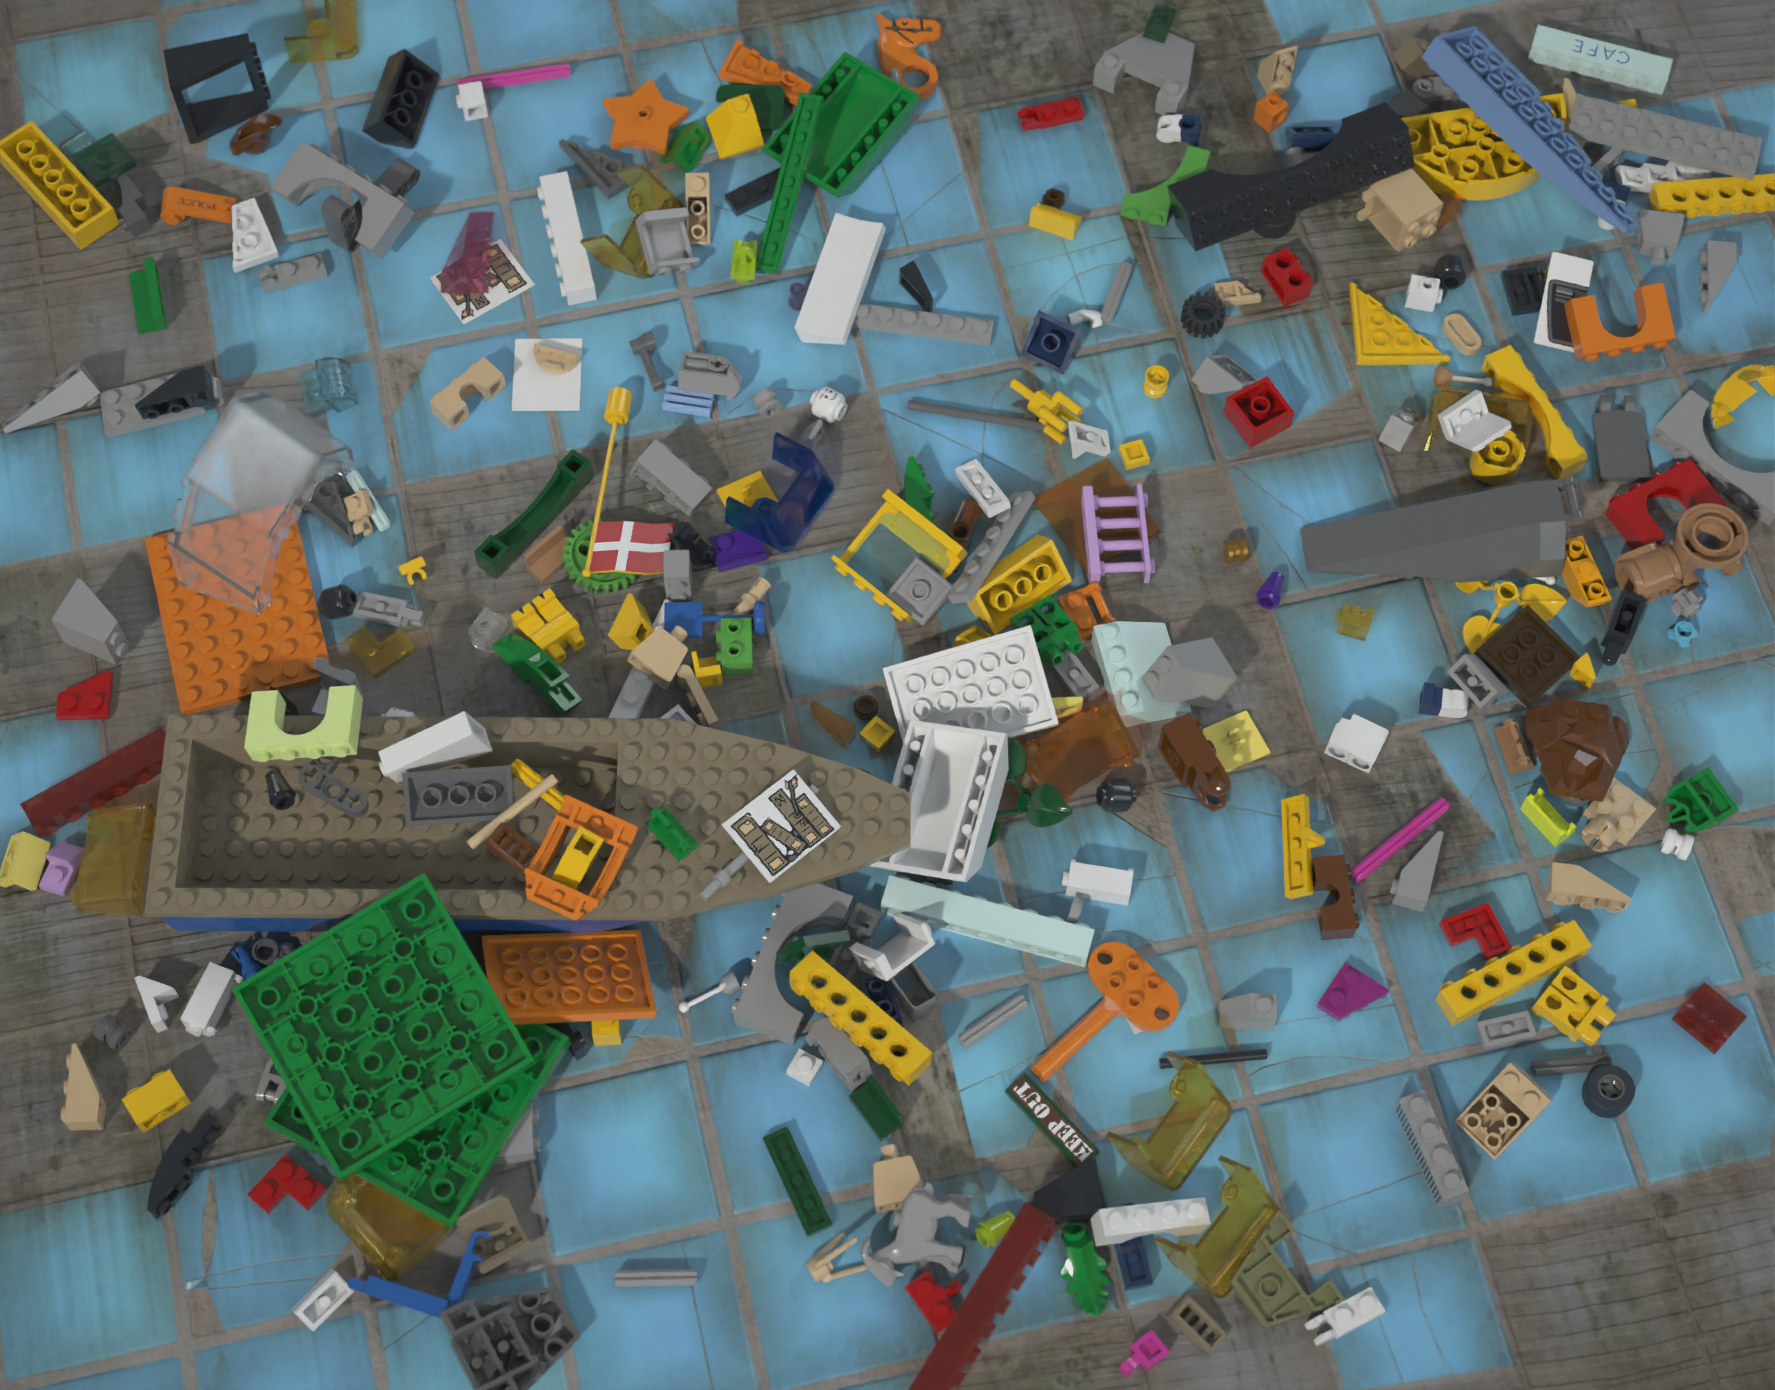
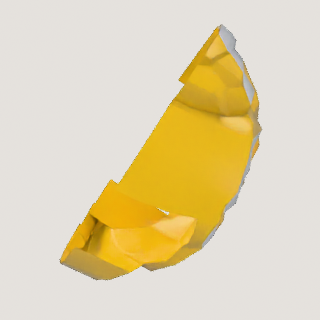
(1737, 390)

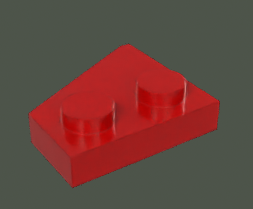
(87, 699)

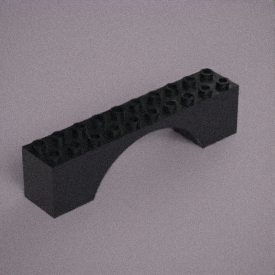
(1224, 205)

